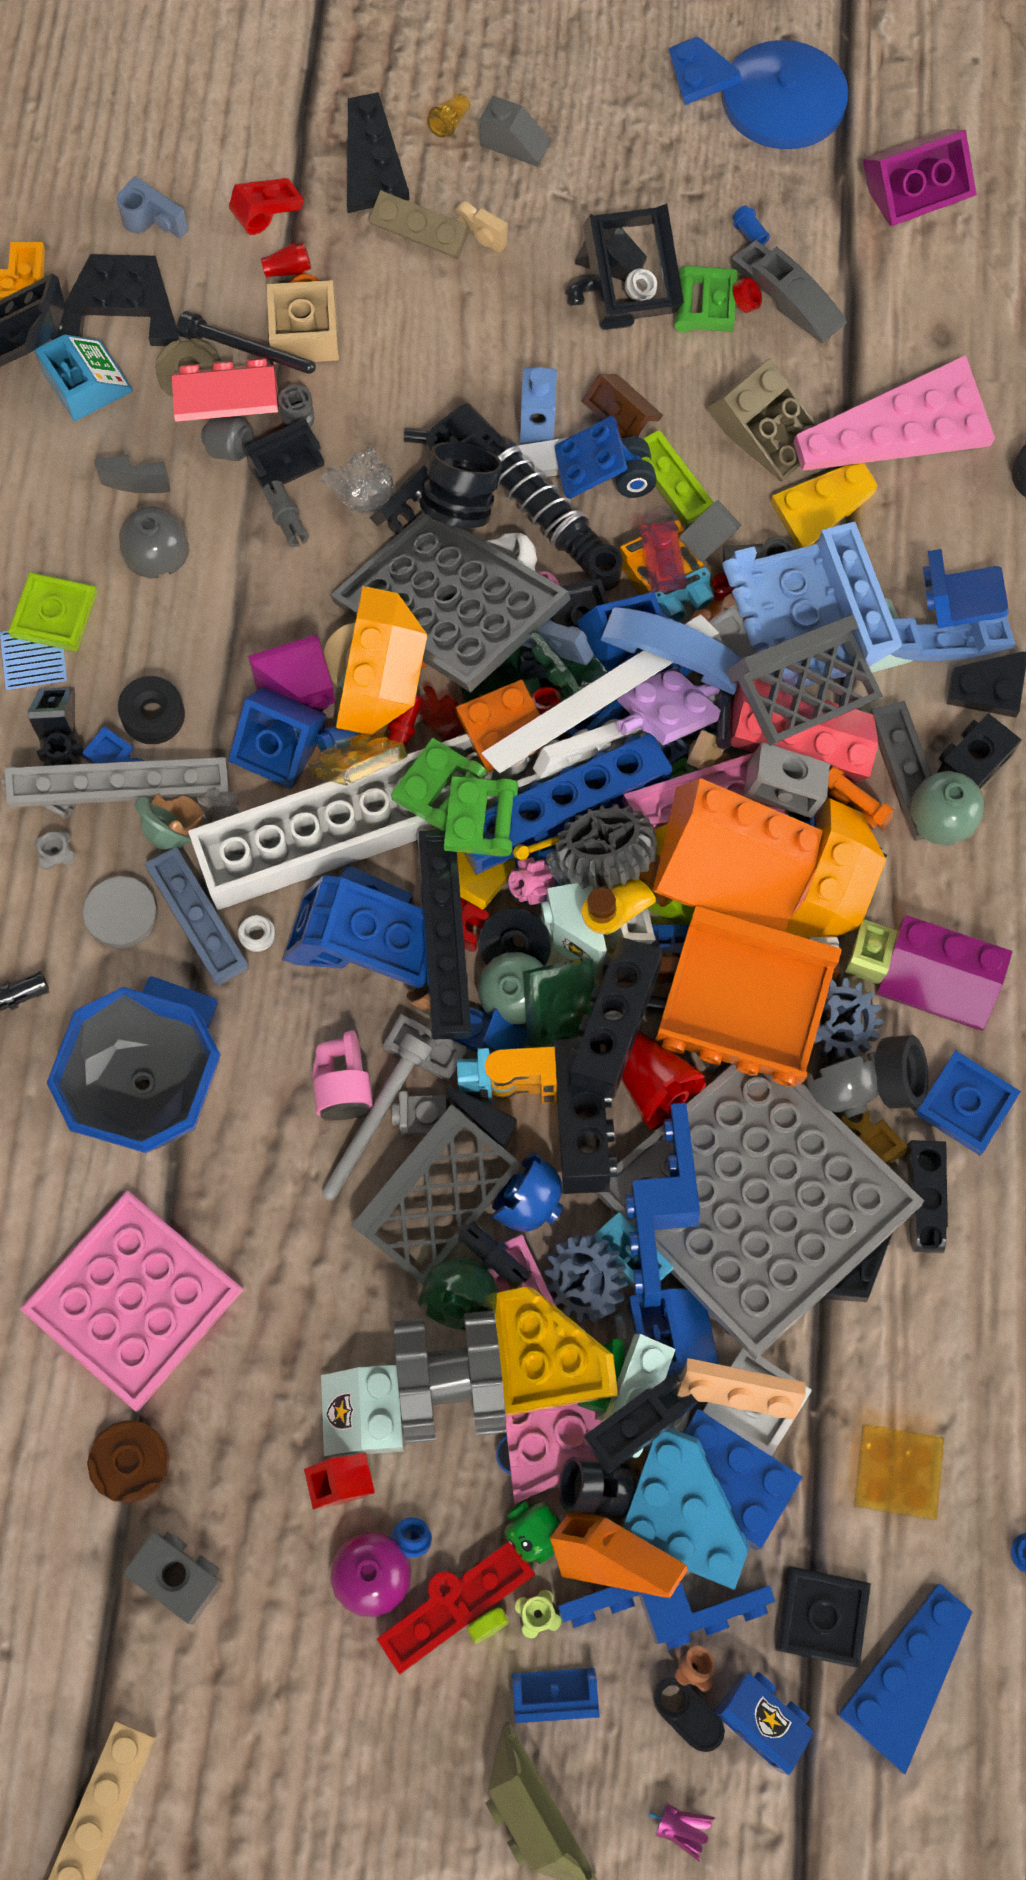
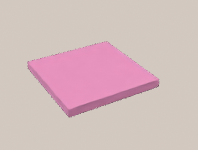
(131, 1300)

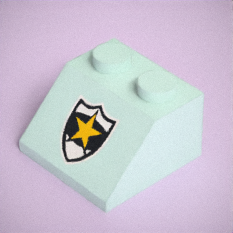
(566, 926)
(361, 1411)

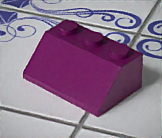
(921, 176)
(945, 973)

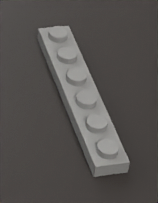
(113, 781)

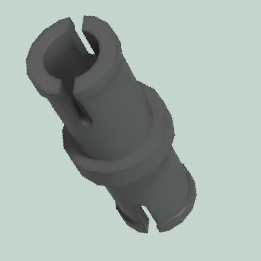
(285, 513)

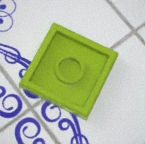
(53, 611)

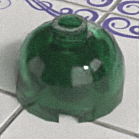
(458, 1289)

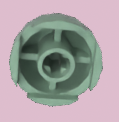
(947, 808)
(503, 985)

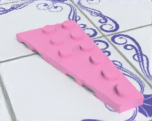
(915, 419)
(547, 1437)

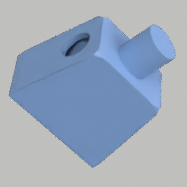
(540, 398)

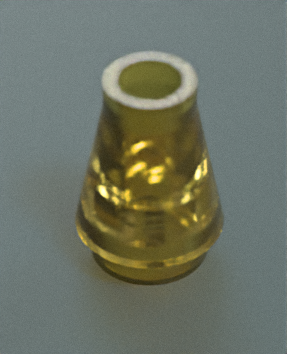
(446, 116)

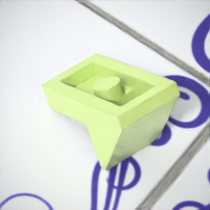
(871, 952)

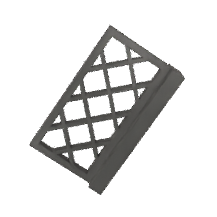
(788, 656)
(410, 1173)

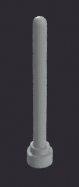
(411, 1054)

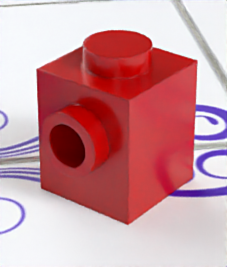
(347, 1477)

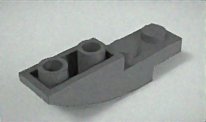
(793, 289)

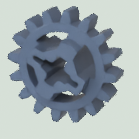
(851, 1030)
(586, 1278)

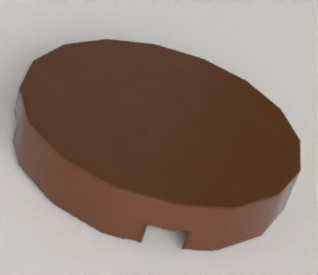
(128, 1461)

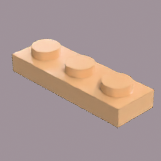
(741, 1389)

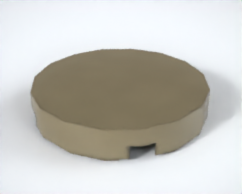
(183, 353)

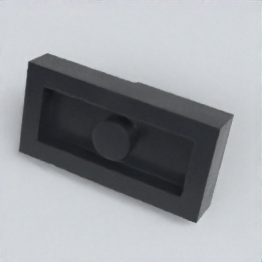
(411, 488)

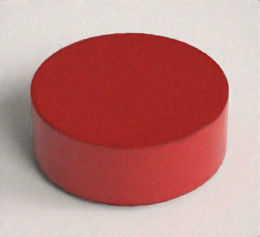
(747, 295)

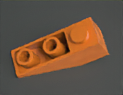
(609, 1555)

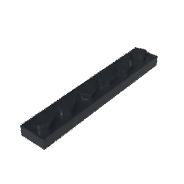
(443, 938)

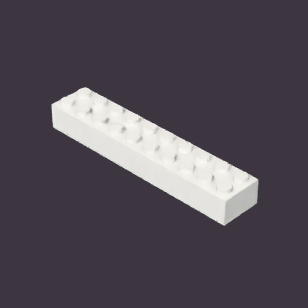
(322, 829)

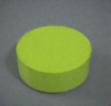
(487, 1625)

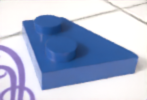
(701, 70)

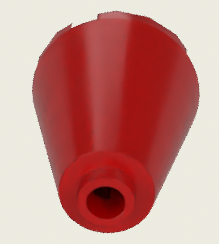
(658, 1079)

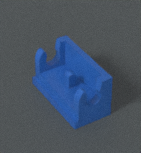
(555, 1695)

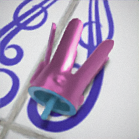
(680, 1828)

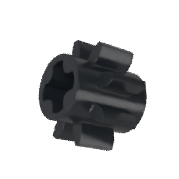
(60, 749)

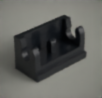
(284, 455)

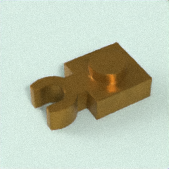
(878, 1137)

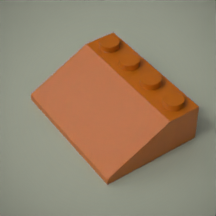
(735, 855)

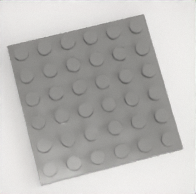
(781, 1202)

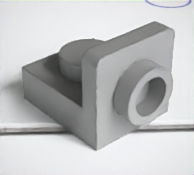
(417, 1113)

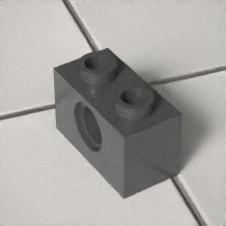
(150, 1569)

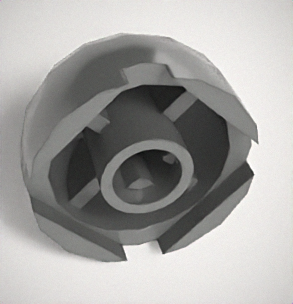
(153, 542)
(846, 1085)

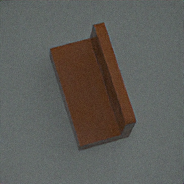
(615, 397)

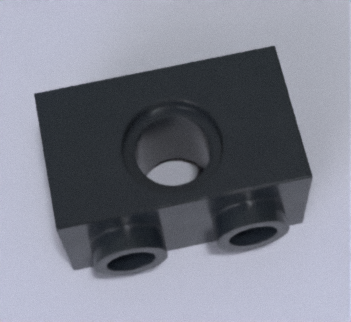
(987, 738)

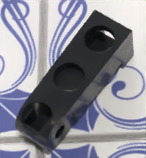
(928, 1179)

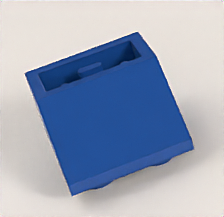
(595, 622)
(678, 1323)

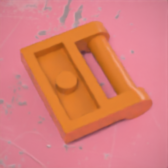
(849, 794)

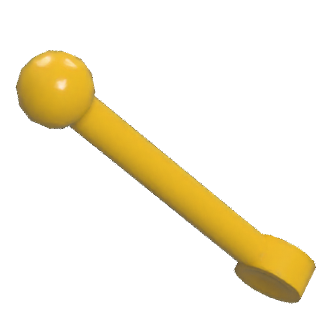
(522, 852)

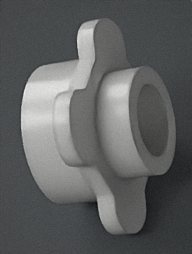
(54, 840)

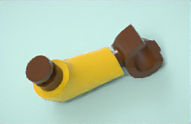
(610, 909)

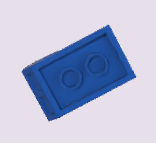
(361, 926)

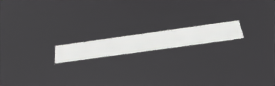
(582, 704)

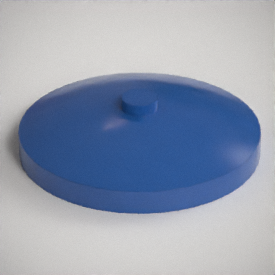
(787, 95)

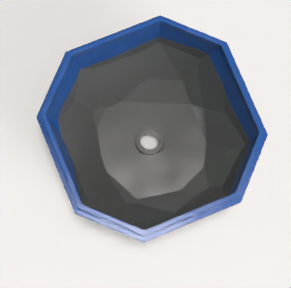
(117, 1046)

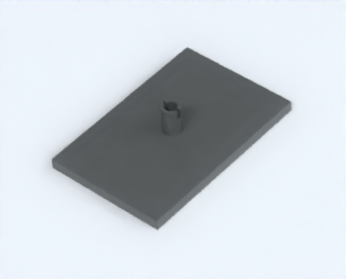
(463, 595)

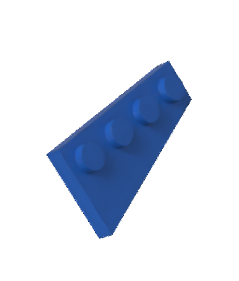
(904, 1684)

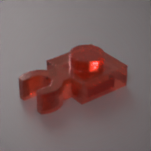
(440, 714)

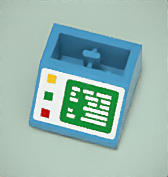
(81, 374)

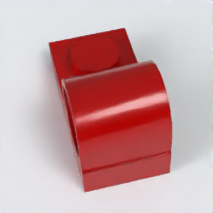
(258, 201)

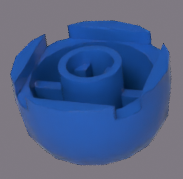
(530, 1196)

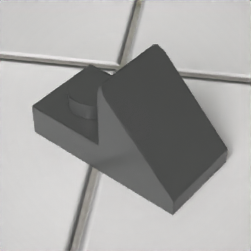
(709, 530)

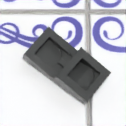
(121, 475)

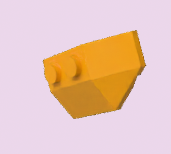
(381, 663)
(843, 876)

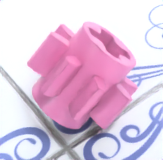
(531, 881)

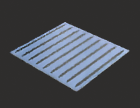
(30, 663)

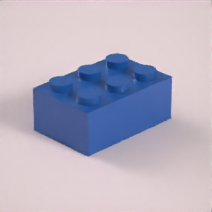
(751, 1479)

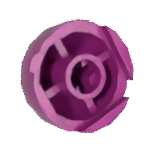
(370, 1574)

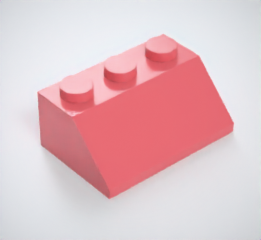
(224, 390)

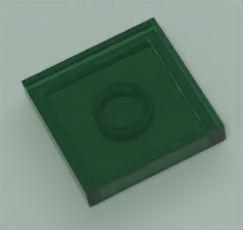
(557, 1000)

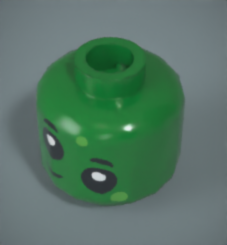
(531, 1530)

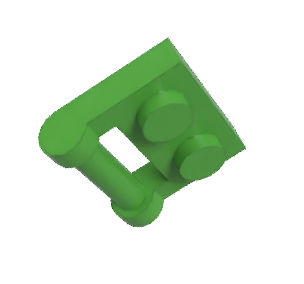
(717, 299)
(428, 779)
(468, 814)

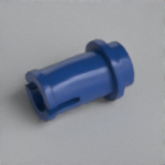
(746, 221)

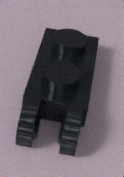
(636, 1424)

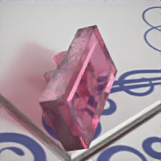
(662, 556)

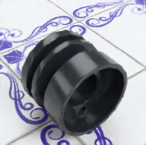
(460, 484)

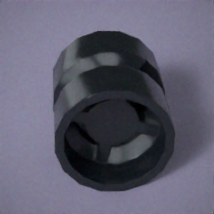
(589, 1488)

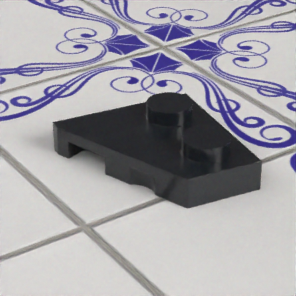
(990, 685)

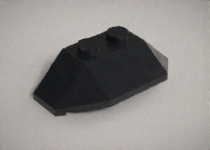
(30, 318)

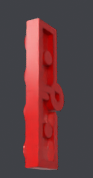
(454, 1606)

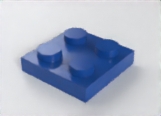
(968, 1103)

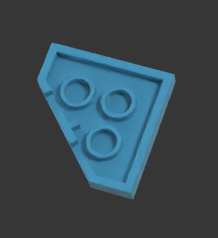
(686, 1510)

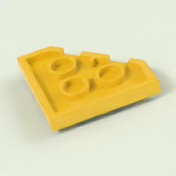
(547, 1355)

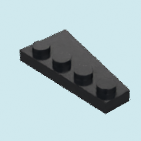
(371, 155)

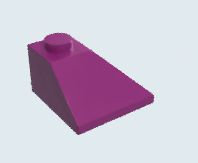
(295, 672)

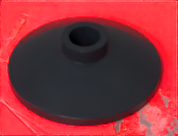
(498, 934)

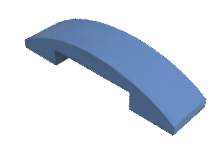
(673, 642)
(954, 642)

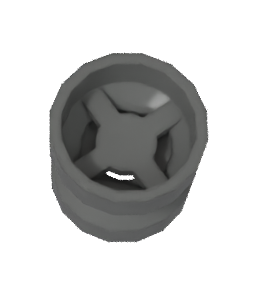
(296, 405)

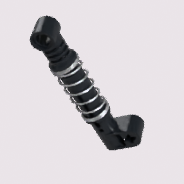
(533, 493)

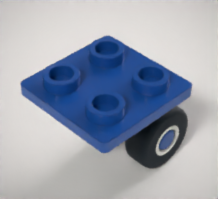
(600, 455)

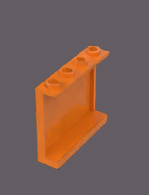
(747, 996)

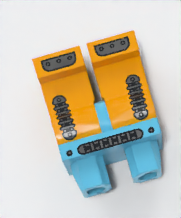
(670, 602)
(509, 1074)

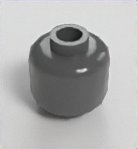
(227, 437)

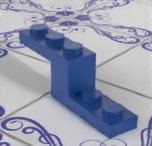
(663, 1204)
(669, 1617)

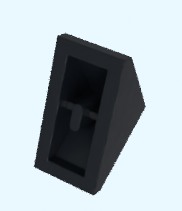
(622, 253)
(53, 710)

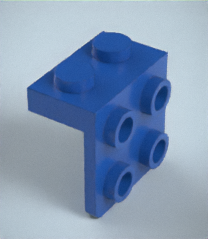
(964, 595)

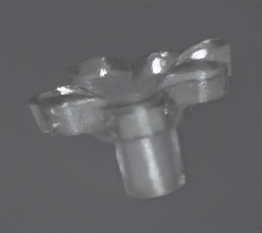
(218, 805)

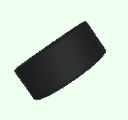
(901, 1071)

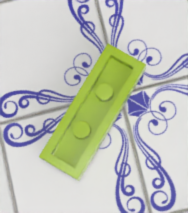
(676, 480)

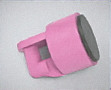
(344, 1092)

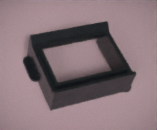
(623, 315)

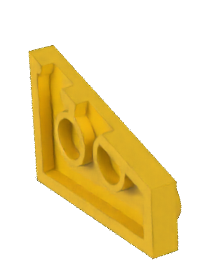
(823, 502)

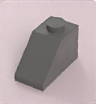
(512, 132)

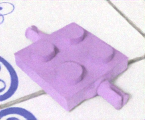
(668, 707)

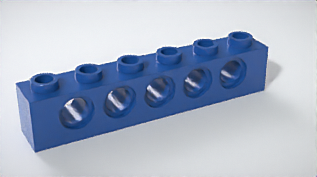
(637, 752)

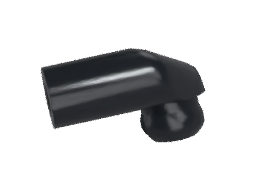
(577, 288)

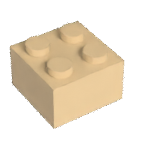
(304, 319)

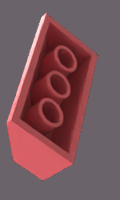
(843, 742)

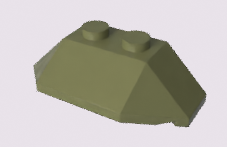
(532, 1815)

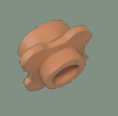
(703, 1663)

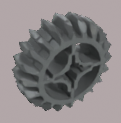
(606, 847)

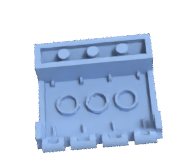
(810, 589)

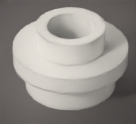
(647, 281)
(252, 924)

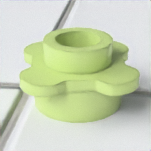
(534, 1625)

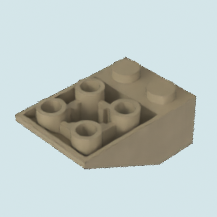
(764, 418)

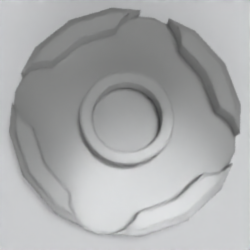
(120, 912)

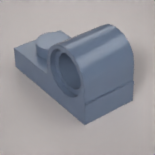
(143, 206)

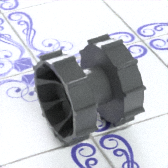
(449, 1377)

